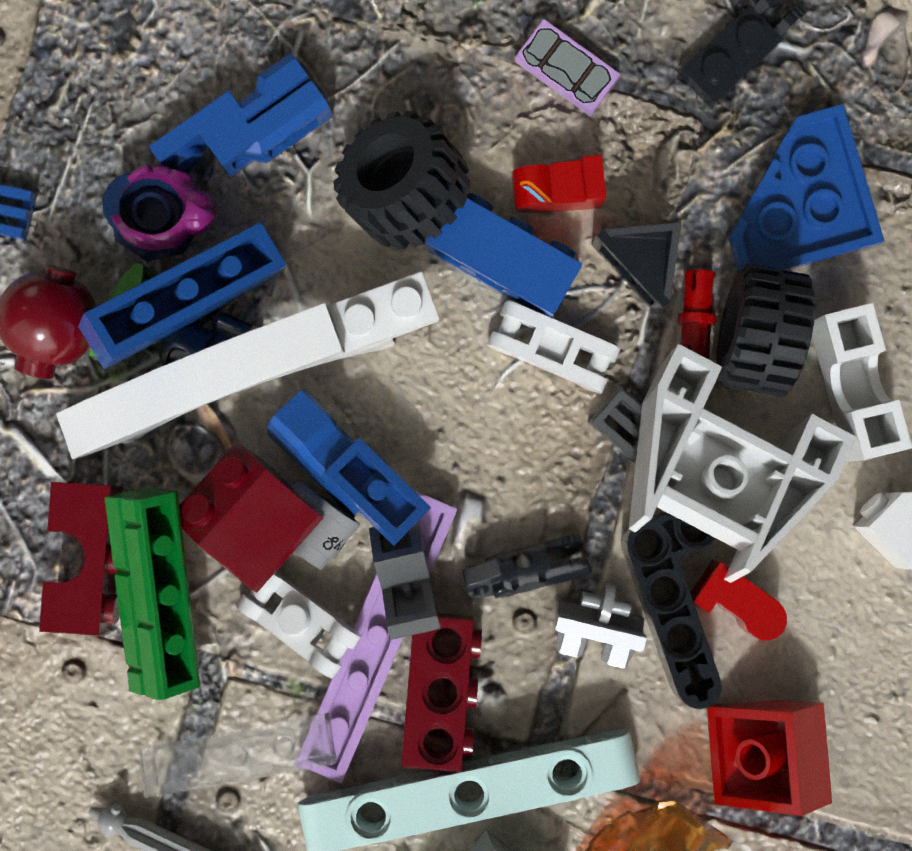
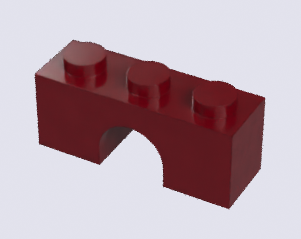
(89, 600)

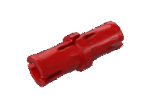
(697, 311)

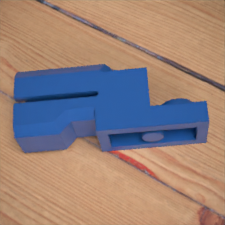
(252, 130)
(346, 467)

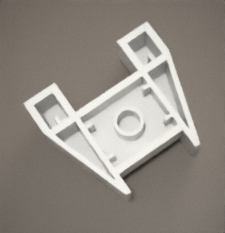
(722, 474)

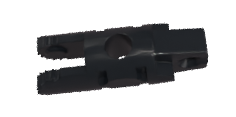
(527, 569)

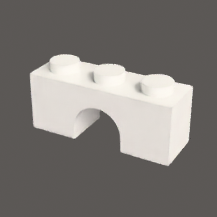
(848, 358)

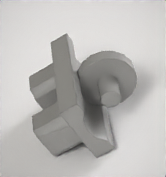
(602, 620)

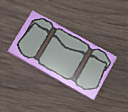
(567, 67)

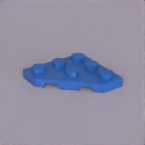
(808, 199)

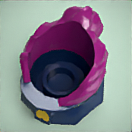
(156, 211)

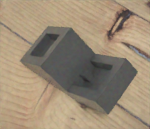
(405, 583)

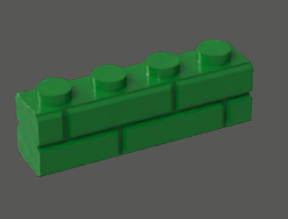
(153, 592)

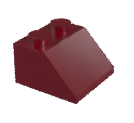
(247, 516)

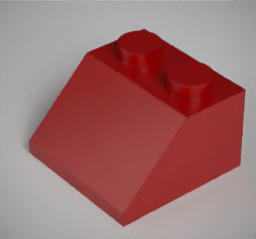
(770, 756)

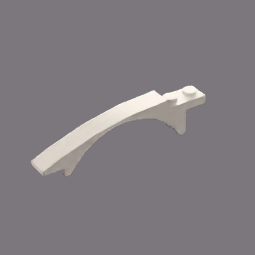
(266, 353)

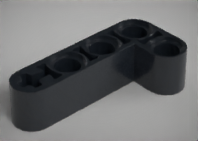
(675, 610)

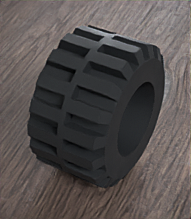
(401, 180)
(766, 330)

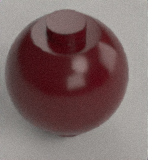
(42, 320)

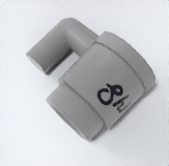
(330, 534)

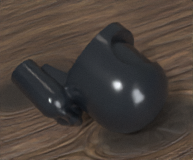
(197, 338)

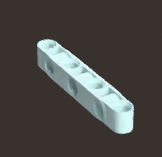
(509, 783)

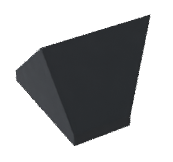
(643, 258)

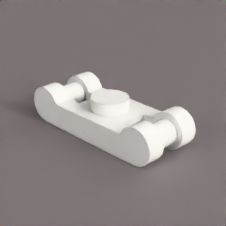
(553, 346)
(300, 624)

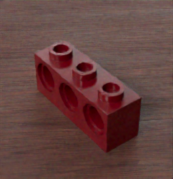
(427, 714)

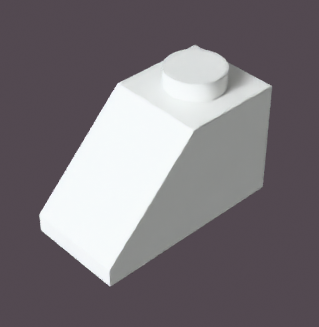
(889, 526)

